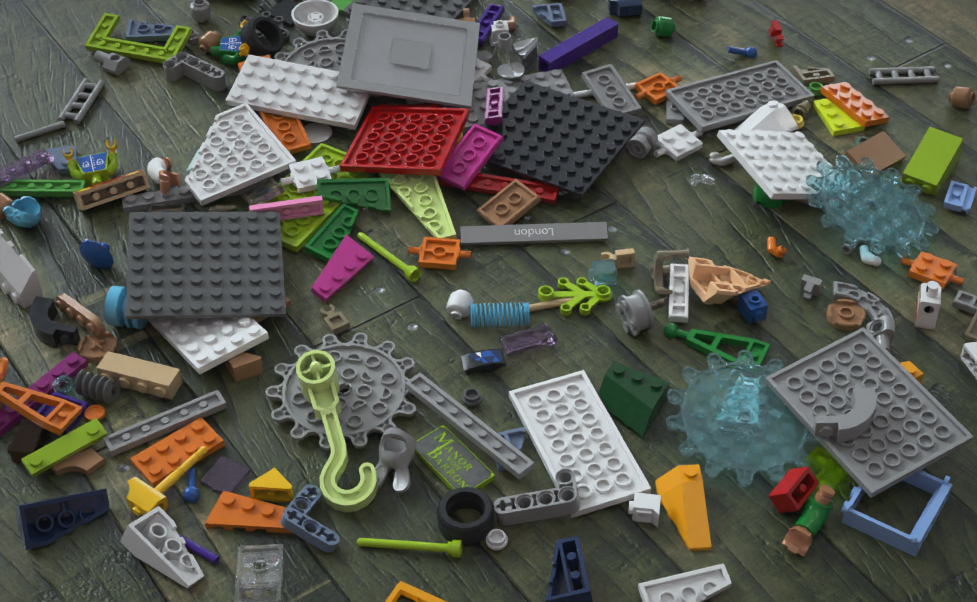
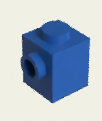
(753, 306)

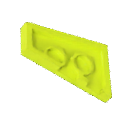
(836, 119)

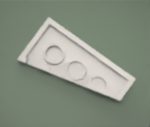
(687, 586)

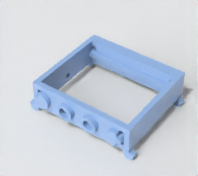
(908, 543)

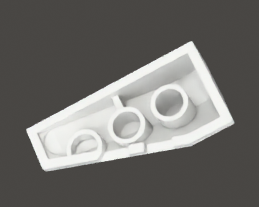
(158, 544)

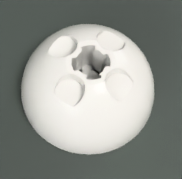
(315, 16)

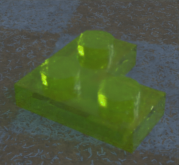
(829, 470)

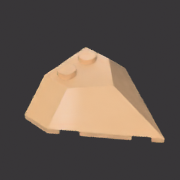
(720, 283)

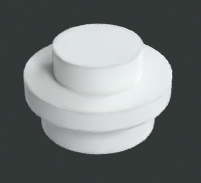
(496, 539)

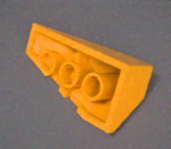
(686, 505)

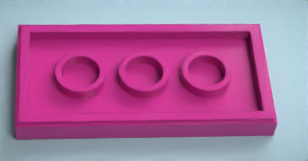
(470, 156)

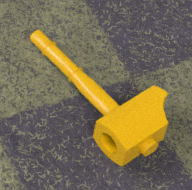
(144, 498)

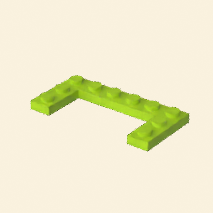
(101, 41)

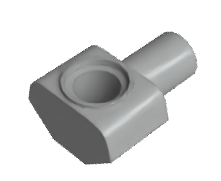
(112, 62)
(882, 330)

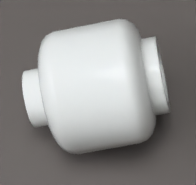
(459, 304)

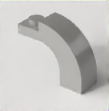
(852, 424)

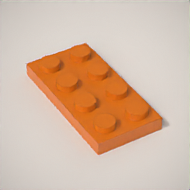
(854, 104)
(172, 451)

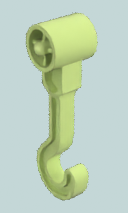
(321, 387)

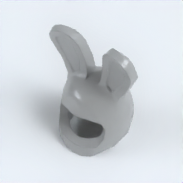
(395, 456)

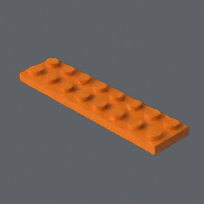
(286, 129)

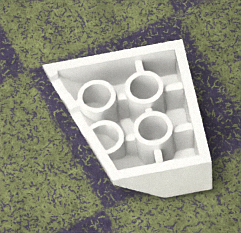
(17, 275)

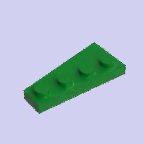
(358, 192)

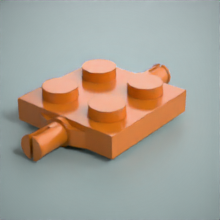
(655, 87)
(439, 253)
(932, 268)

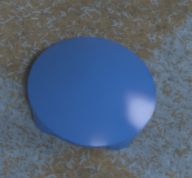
(96, 254)

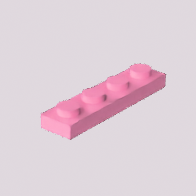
(293, 208)

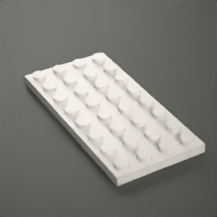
(296, 92)
(578, 434)

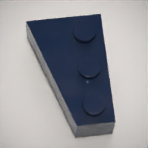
(569, 574)

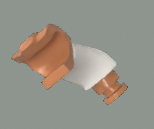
(158, 172)

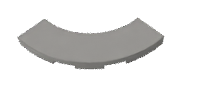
(868, 301)

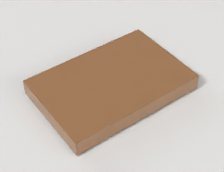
(879, 149)
(509, 204)

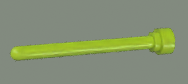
(412, 273)
(452, 548)

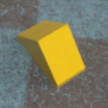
(271, 487)

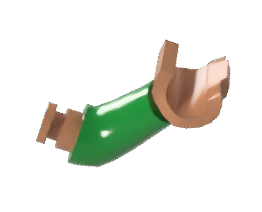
(810, 522)

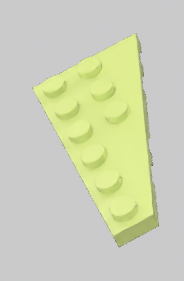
(425, 201)

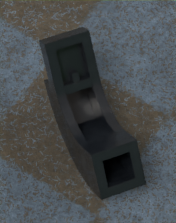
(48, 332)

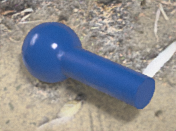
(749, 52)
(191, 493)

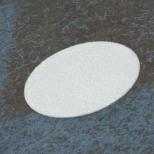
(318, 132)

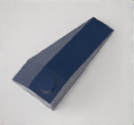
(52, 518)

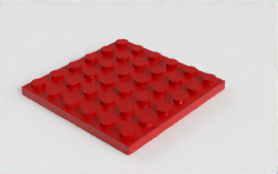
(405, 140)

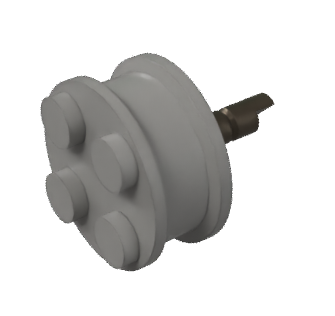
(637, 312)

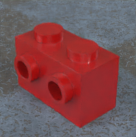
(793, 489)

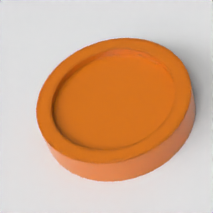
(95, 411)

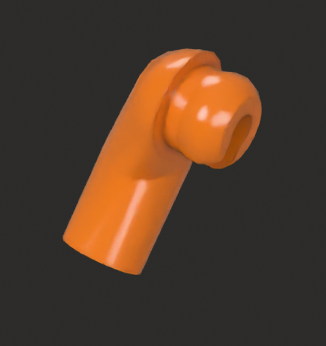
(776, 251)

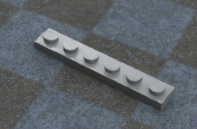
(164, 423)

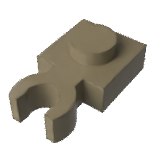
(334, 321)

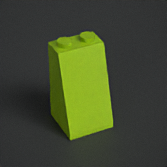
(933, 161)

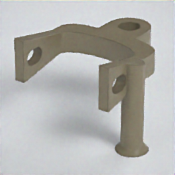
(659, 270)

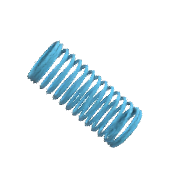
(475, 314)

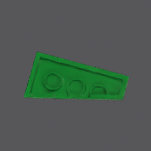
(332, 233)

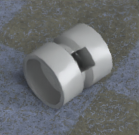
(642, 142)

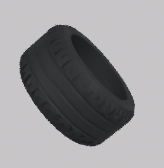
(269, 30)
(465, 498)

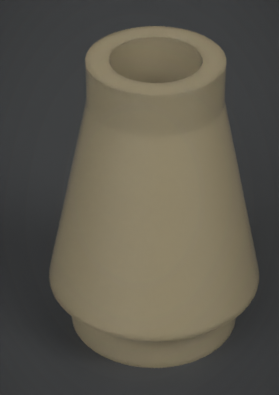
(802, 109)

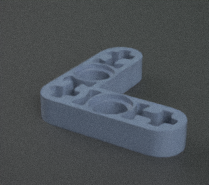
(301, 516)

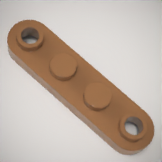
(80, 314)

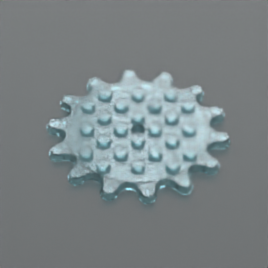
(896, 212)
(713, 425)

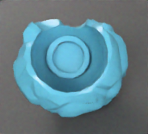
(24, 212)

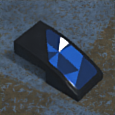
(489, 359)

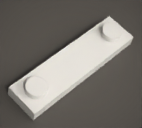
(679, 299)

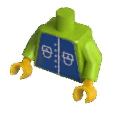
(94, 167)

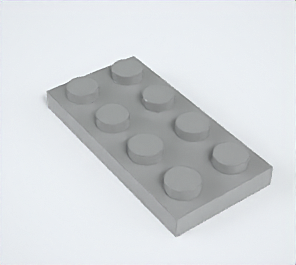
(611, 90)

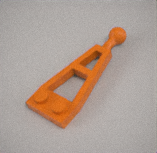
(55, 422)

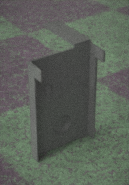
(530, 58)

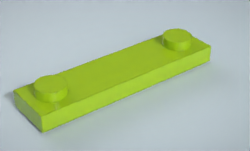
(64, 447)

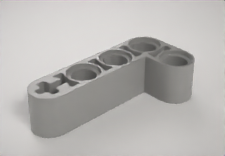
(196, 69)
(513, 509)

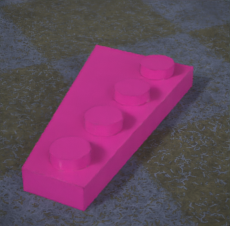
(342, 267)

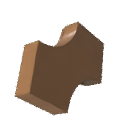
(82, 462)

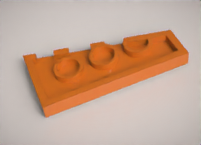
(245, 512)

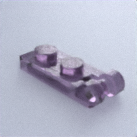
(527, 339)

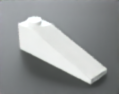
(770, 118)

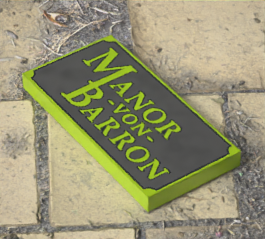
(452, 460)

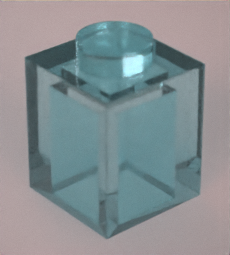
(603, 272)

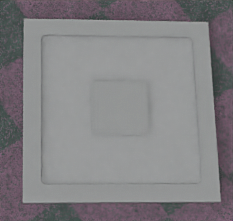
(409, 56)

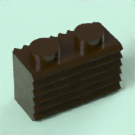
(26, 440)

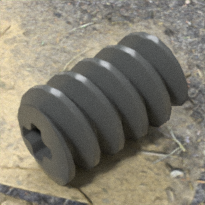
(97, 387)

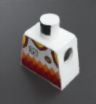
(928, 295)

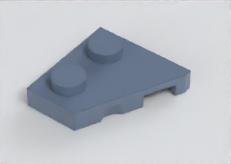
(551, 14)

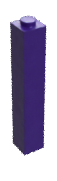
(579, 45)

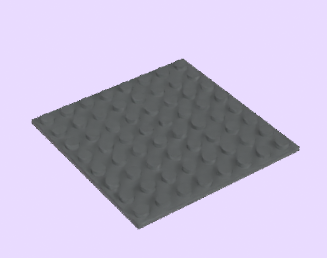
(204, 265)

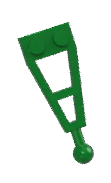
(757, 348)

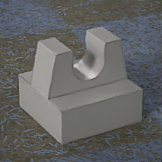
(810, 286)

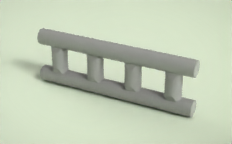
(927, 78)
(84, 107)

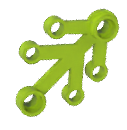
(597, 294)

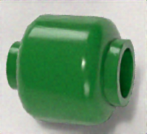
(663, 26)

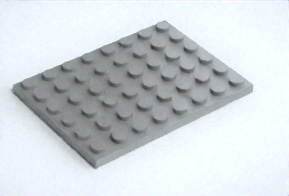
(907, 423)

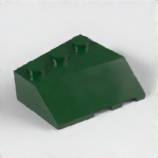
(633, 396)

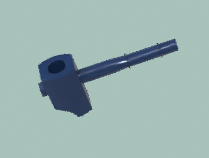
(625, 7)

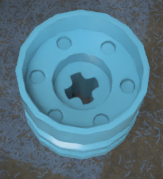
(116, 309)

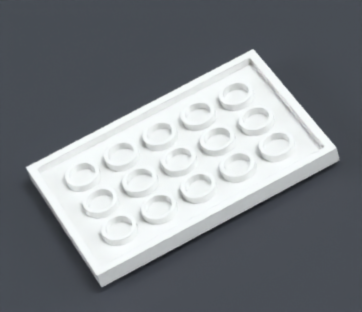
(210, 340)

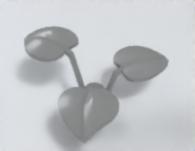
(505, 44)

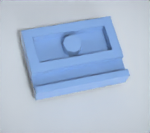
(959, 197)

